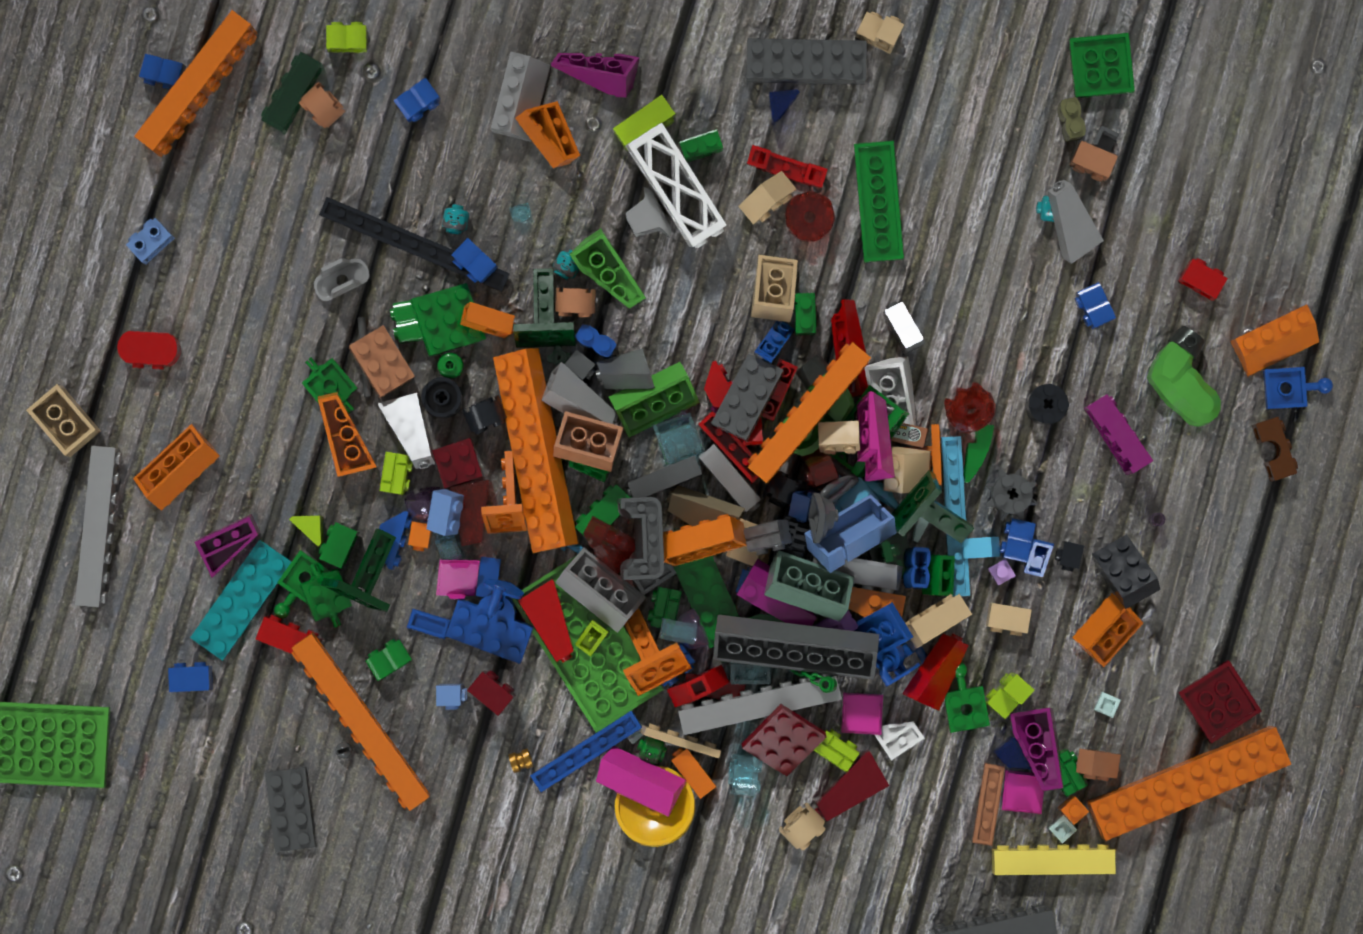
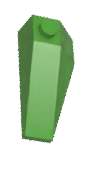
(601, 263)

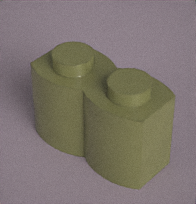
(1069, 114)

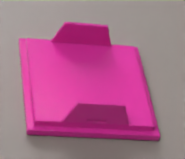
(457, 578)
(862, 713)
(1022, 793)

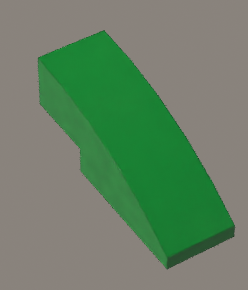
(977, 451)

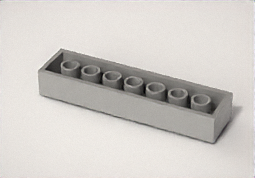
(754, 705)

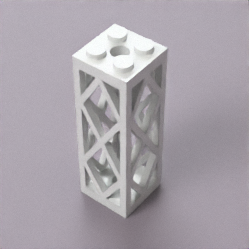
(703, 228)

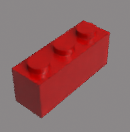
(280, 634)

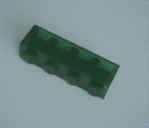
(294, 86)

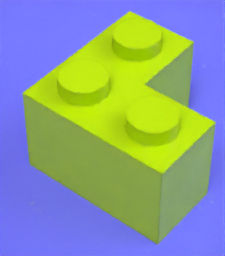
(1009, 694)

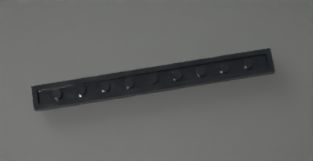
(402, 239)

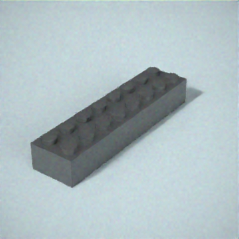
(796, 647)

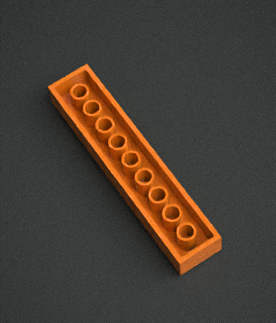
(532, 446)
(1188, 783)

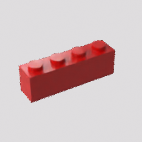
(730, 446)

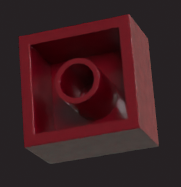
(458, 463)
(492, 692)

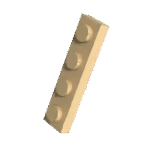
(674, 738)

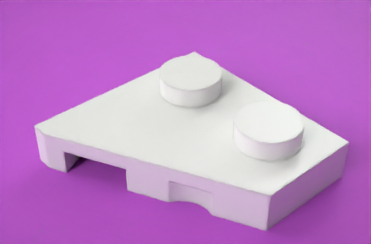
(899, 738)

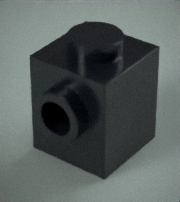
(1069, 556)

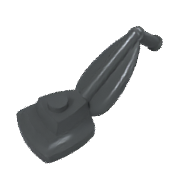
(822, 509)

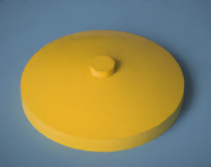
(651, 827)

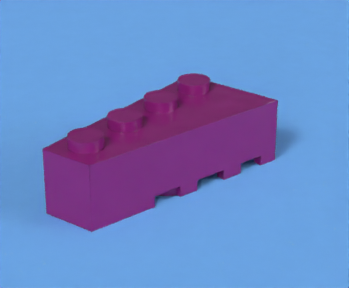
(1118, 435)

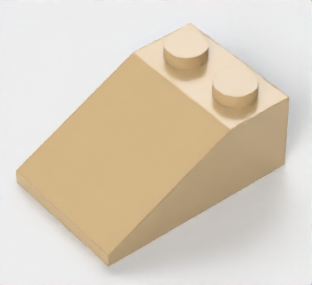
(774, 288)

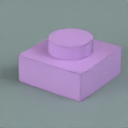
(1001, 572)

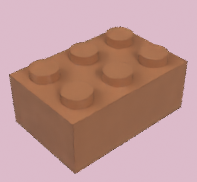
(381, 361)
(588, 441)

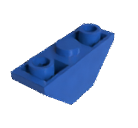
(774, 341)
(396, 526)

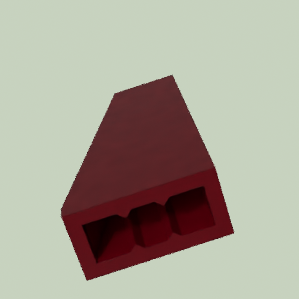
(852, 788)

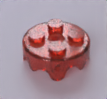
(819, 206)
(968, 399)

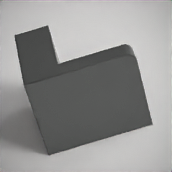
(1105, 138)

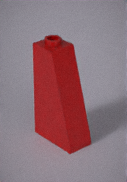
(548, 618)
(937, 672)

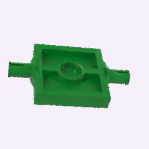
(329, 379)
(321, 600)

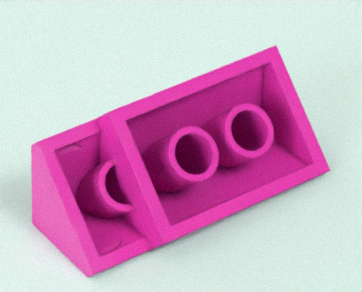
(874, 438)
(640, 780)

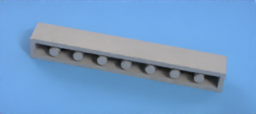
(97, 526)

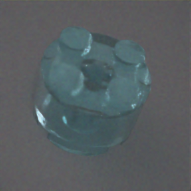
(744, 775)

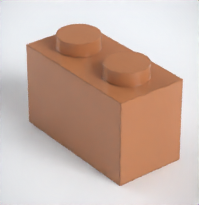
(1093, 161)
(1098, 763)

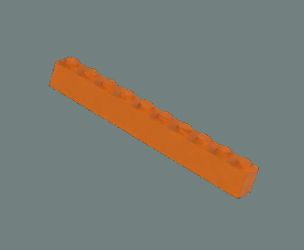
(361, 721)

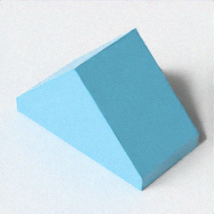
(981, 547)

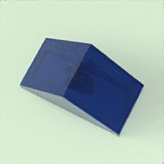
(780, 102)

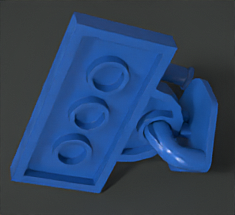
(491, 627)
(892, 634)

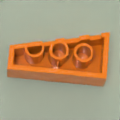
(345, 441)

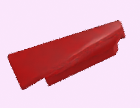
(847, 330)

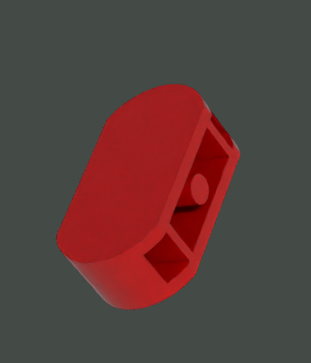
(149, 349)

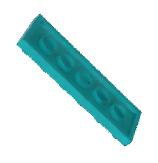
(241, 600)

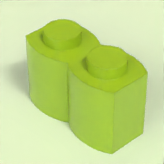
(346, 38)

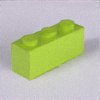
(645, 119)

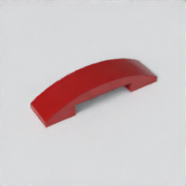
(794, 170)

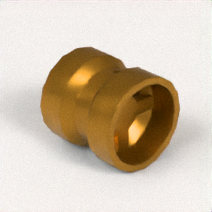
(520, 760)

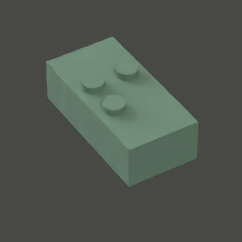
(809, 586)

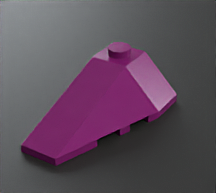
(607, 74)
(753, 592)
(1038, 739)

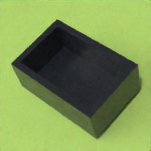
(1126, 571)

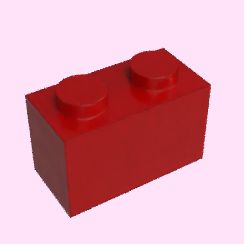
(1203, 279)

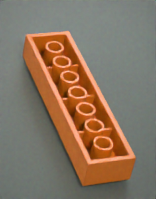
(196, 84)
(809, 413)

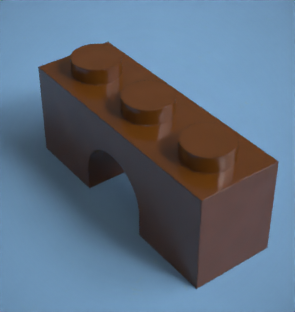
(1282, 464)

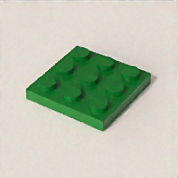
(1101, 65)
(440, 319)

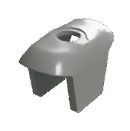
(648, 217)
(326, 283)

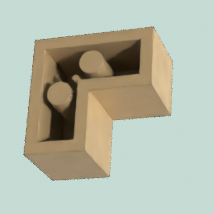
(880, 32)
(767, 197)

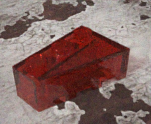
(818, 469)
(471, 520)
(609, 543)

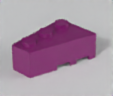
(225, 543)

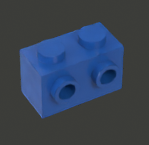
(190, 678)

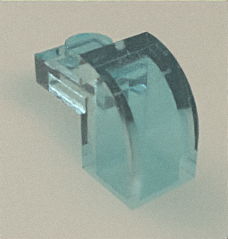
(448, 547)
(678, 631)

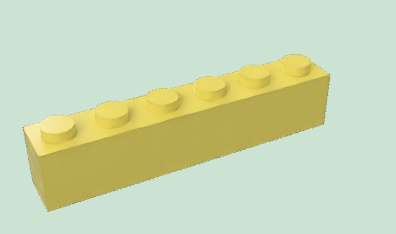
(1053, 860)

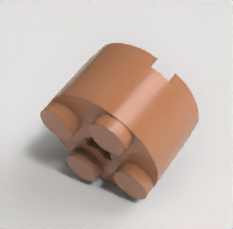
(322, 105)
(575, 301)

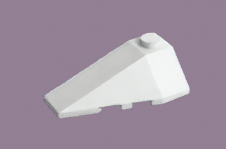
(894, 380)

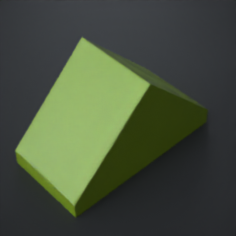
(311, 526)
(591, 638)

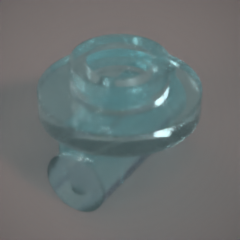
(520, 212)

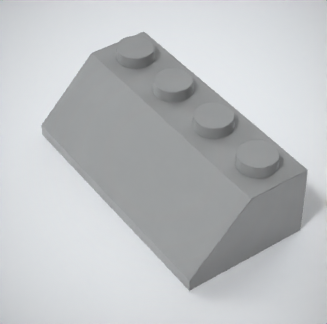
(520, 90)
(873, 574)
(600, 589)

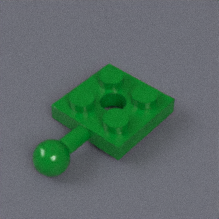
(291, 581)
(956, 699)

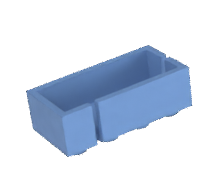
(854, 533)

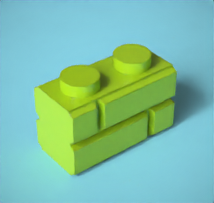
(395, 473)
(837, 751)

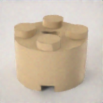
(802, 826)

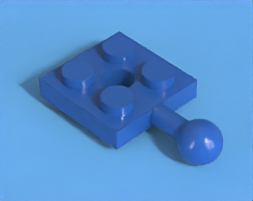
(1296, 379)

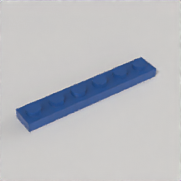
(586, 751)

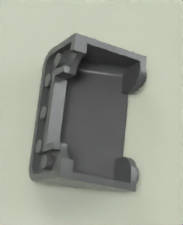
(648, 538)

